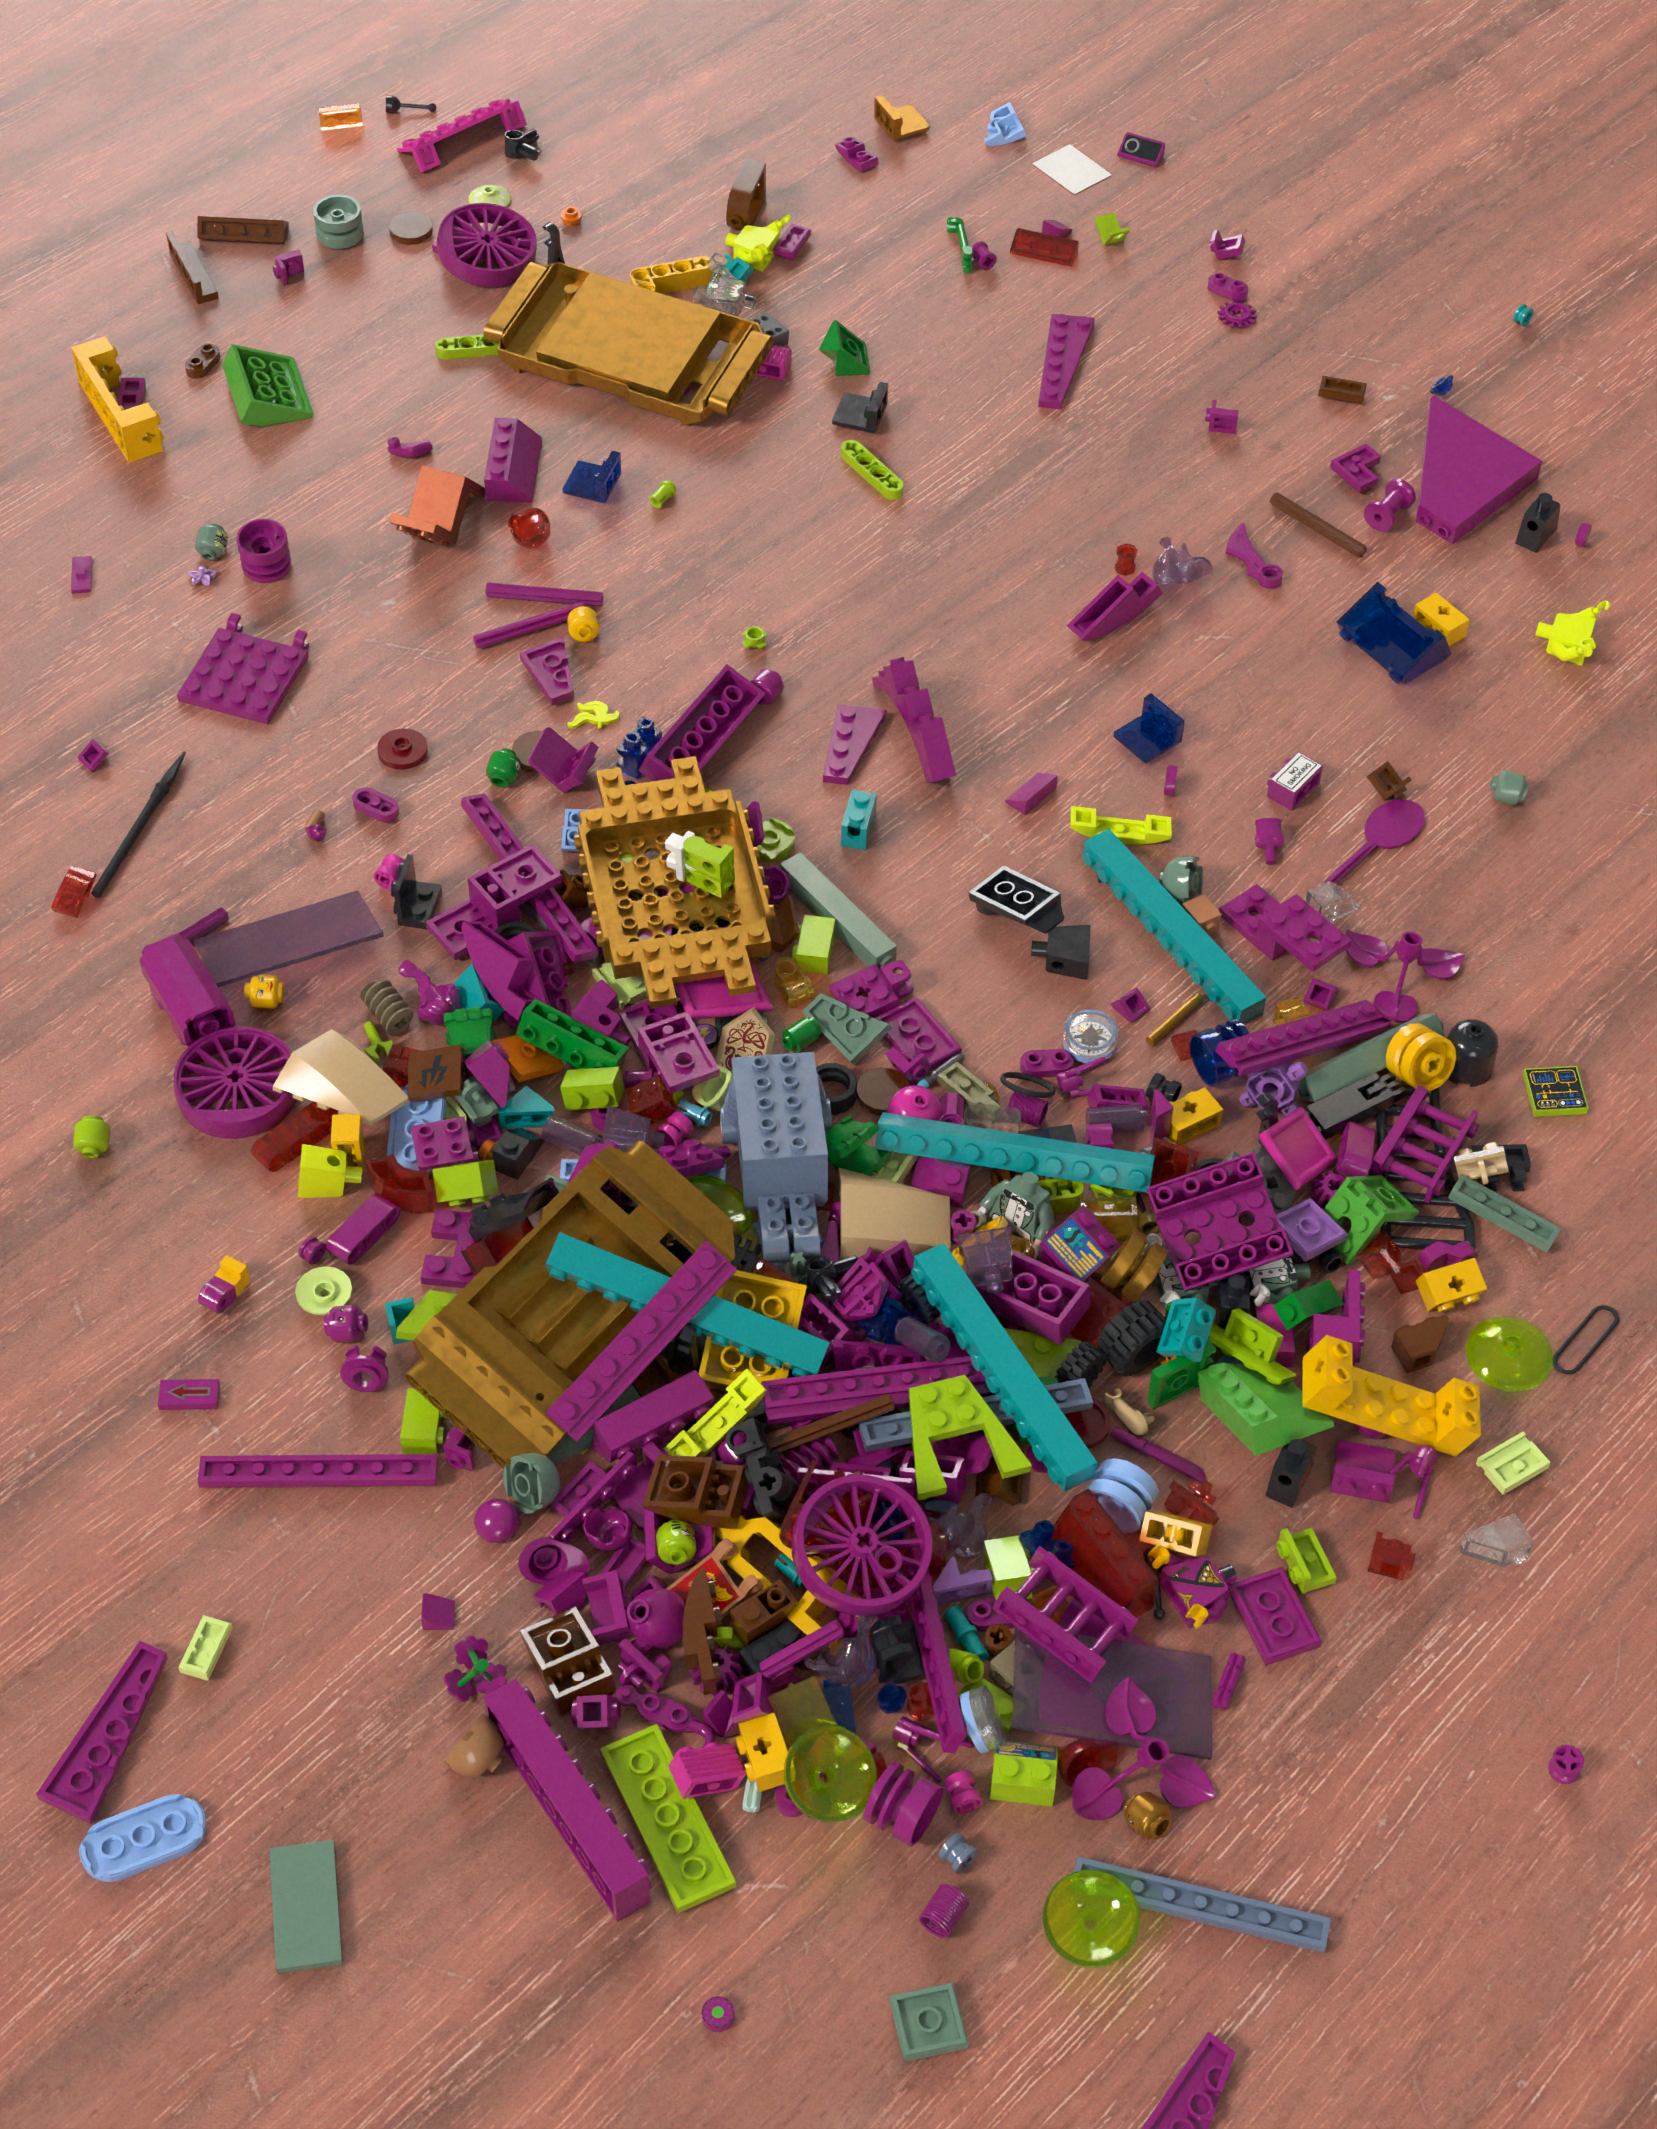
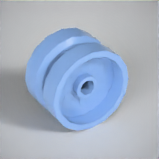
(1124, 1492)

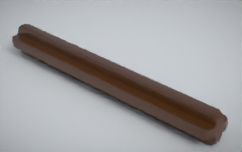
(1318, 525)
(832, 1424)

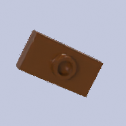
(1342, 389)

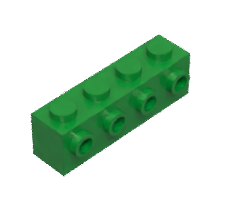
(569, 1038)

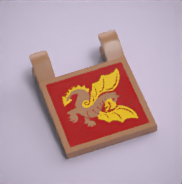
(727, 1592)

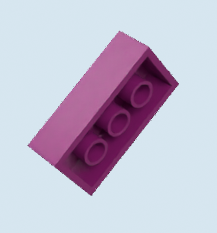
(1040, 1299)

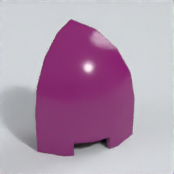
(563, 1593)

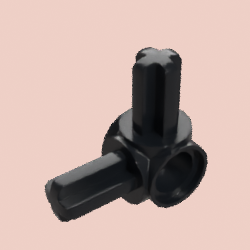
(518, 144)
(823, 1275)

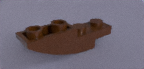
(699, 1628)

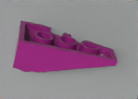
(547, 974)

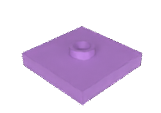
(1310, 1229)

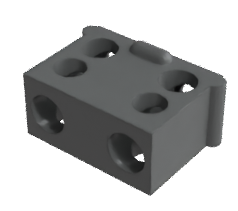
(774, 328)

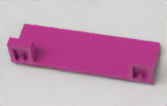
(424, 149)

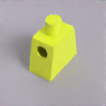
(324, 1172)

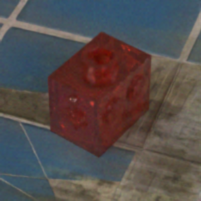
(651, 1099)

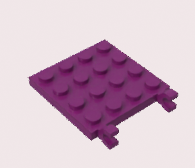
(244, 673)

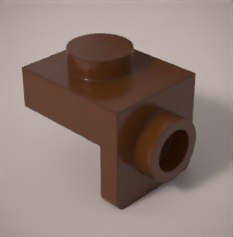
(1387, 781)

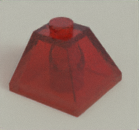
(1171, 1160)

